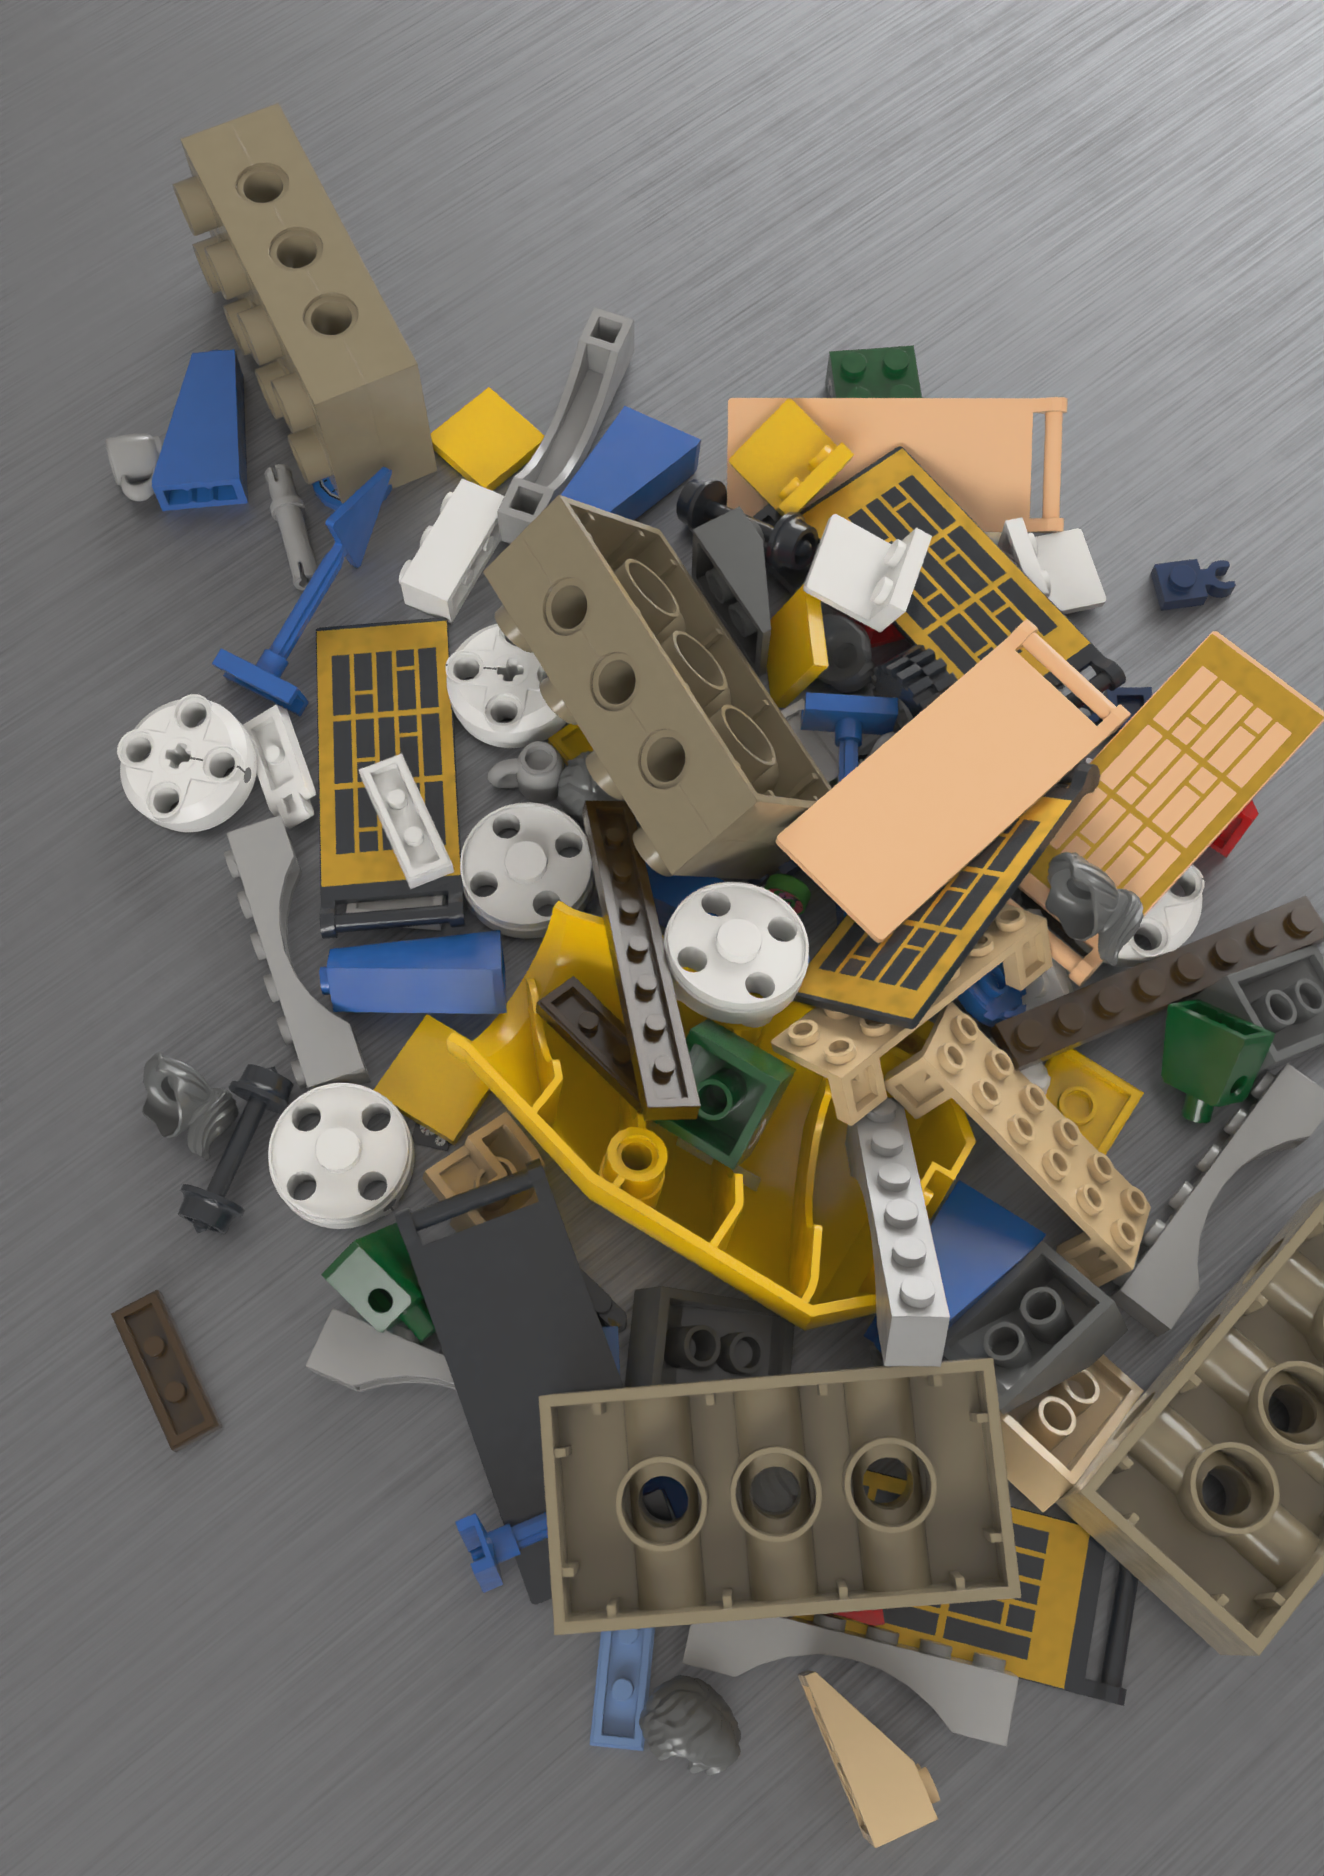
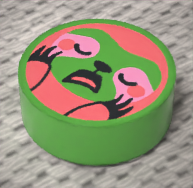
(790, 890)

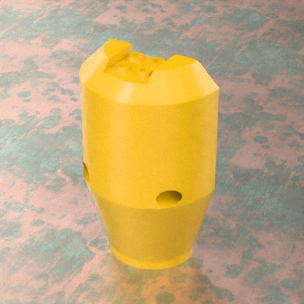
(791, 1243)

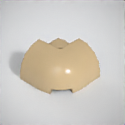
(487, 1155)

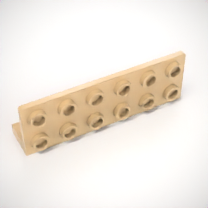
(850, 1046)
(1034, 1133)

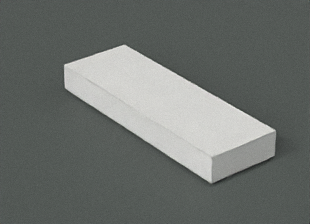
(406, 821)

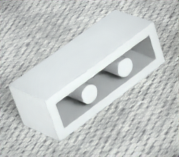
(453, 551)

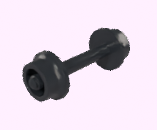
(789, 541)
(209, 1208)

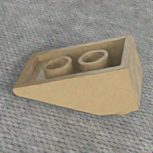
(1064, 1429)
(880, 1781)

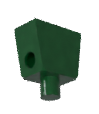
(1211, 1056)
(381, 1282)

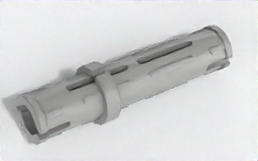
(289, 511)

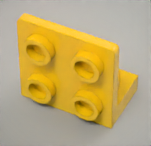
(789, 459)

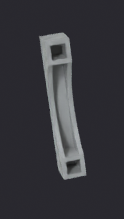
(593, 380)
(270, 873)
(1167, 1270)
(907, 1273)
(365, 1358)
(967, 1695)

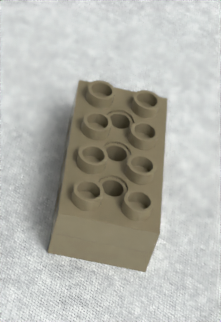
(304, 305)
(655, 691)
(1208, 1413)
(822, 1555)

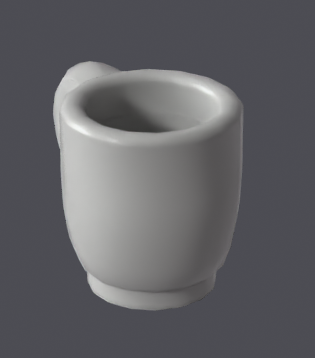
(134, 460)
(534, 772)

